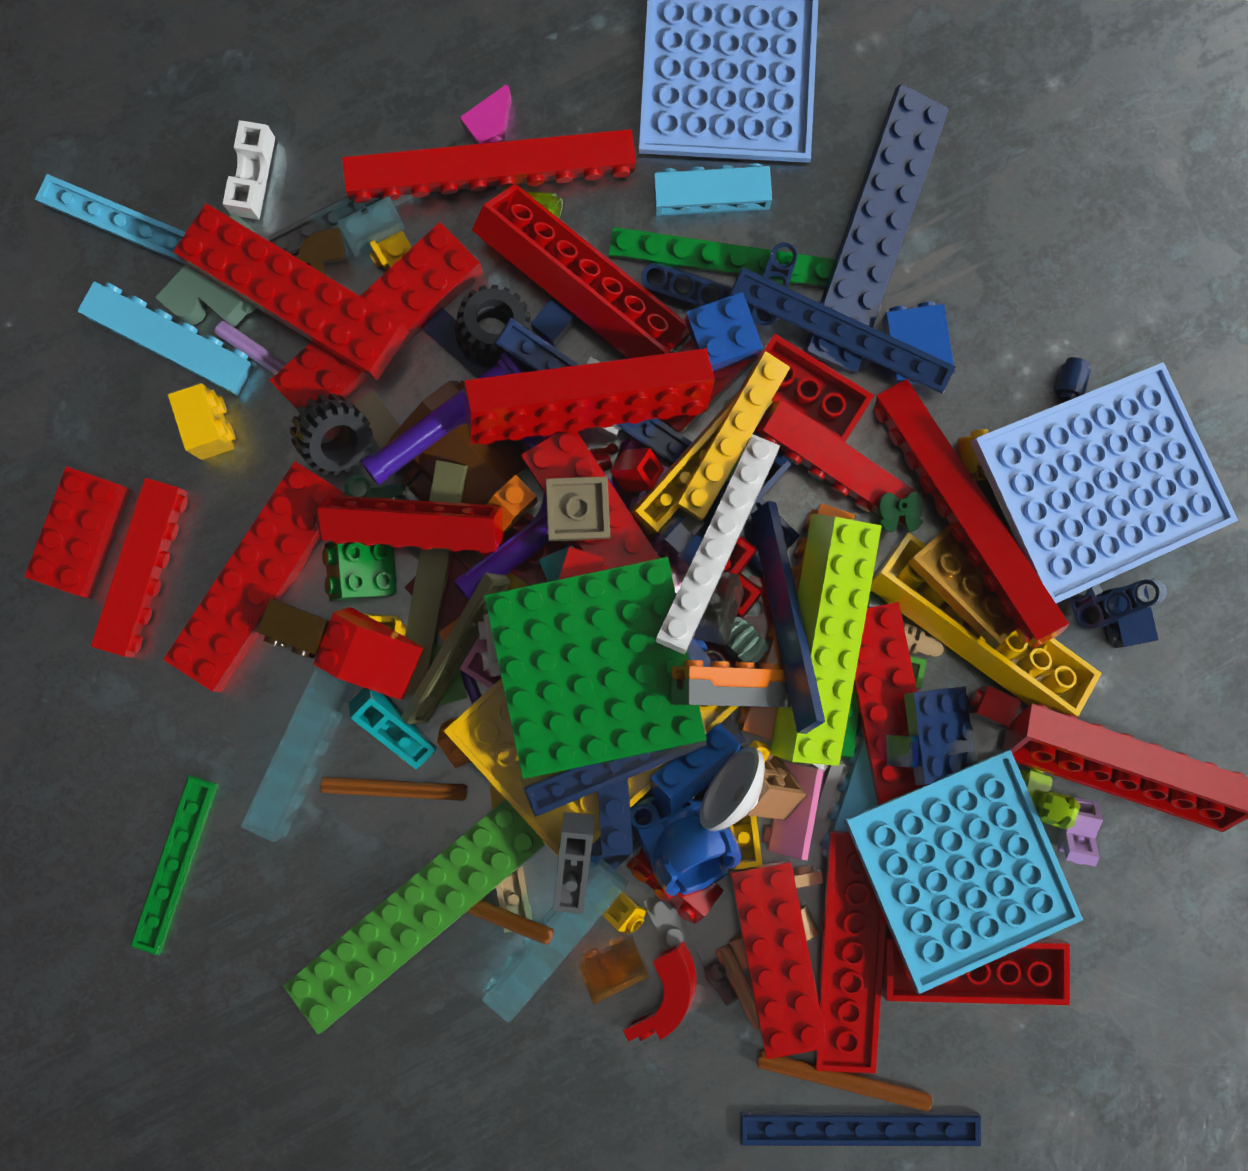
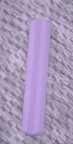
(249, 347)

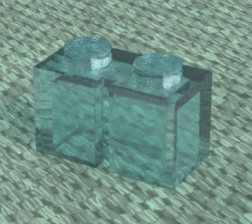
(375, 225)

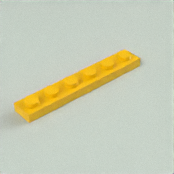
(732, 436)

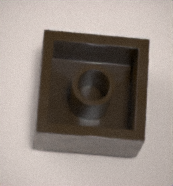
(292, 626)

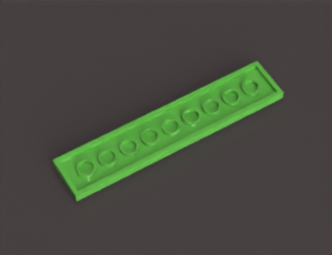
(413, 916)

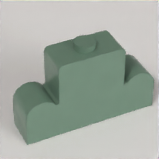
(192, 292)

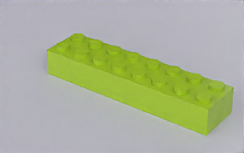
(833, 610)

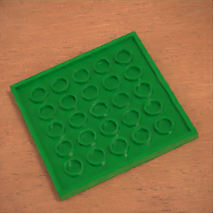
(588, 670)

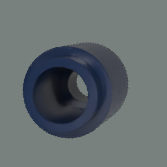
(1073, 378)

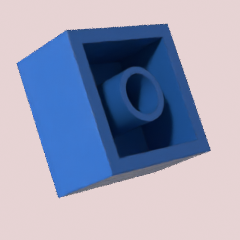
(725, 331)

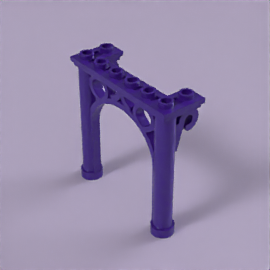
(429, 431)

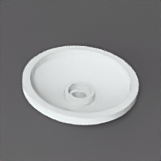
(733, 790)

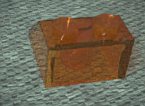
(613, 968)

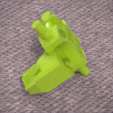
(1051, 806)

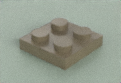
(578, 508)

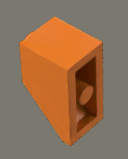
(514, 500)

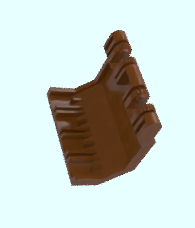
(488, 465)

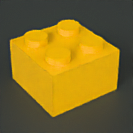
(202, 421)

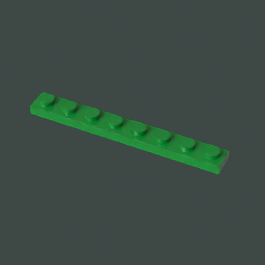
(714, 256)

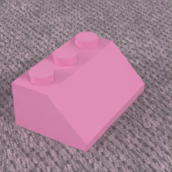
(794, 834)

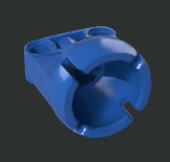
(680, 849)

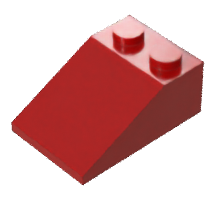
(367, 653)

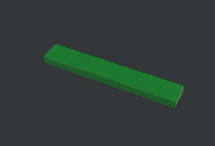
(174, 865)

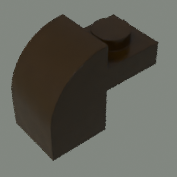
(323, 248)

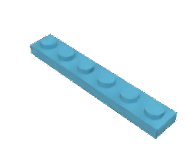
(110, 216)

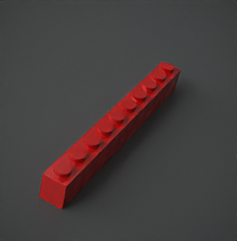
(489, 165)
(970, 515)

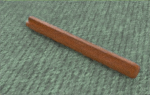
(847, 1082)

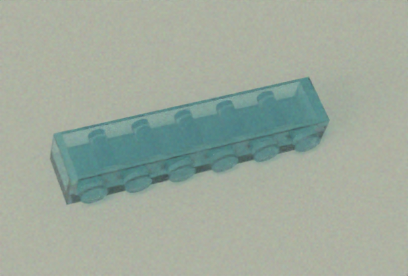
(296, 756)
(537, 961)

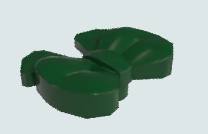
(891, 508)

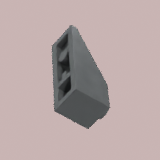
(573, 862)

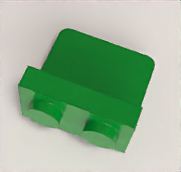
(358, 570)

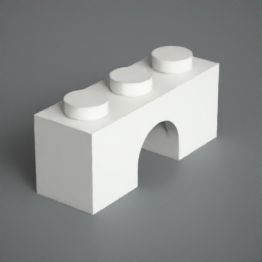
(254, 152)

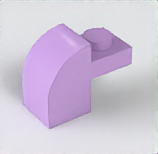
(1080, 840)

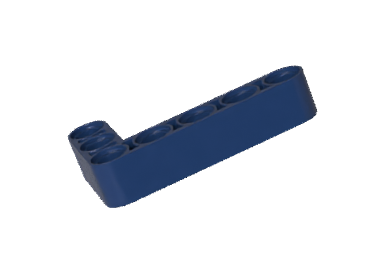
(698, 282)
(1107, 603)

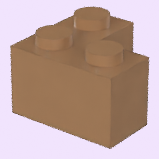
(779, 792)

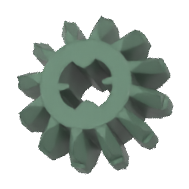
(745, 643)

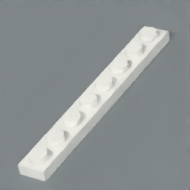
(717, 545)

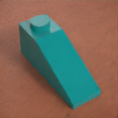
(384, 722)

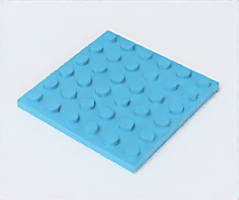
(963, 871)

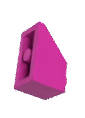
(489, 118)

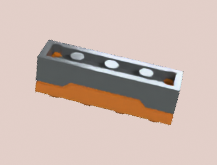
(729, 686)

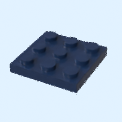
(943, 732)

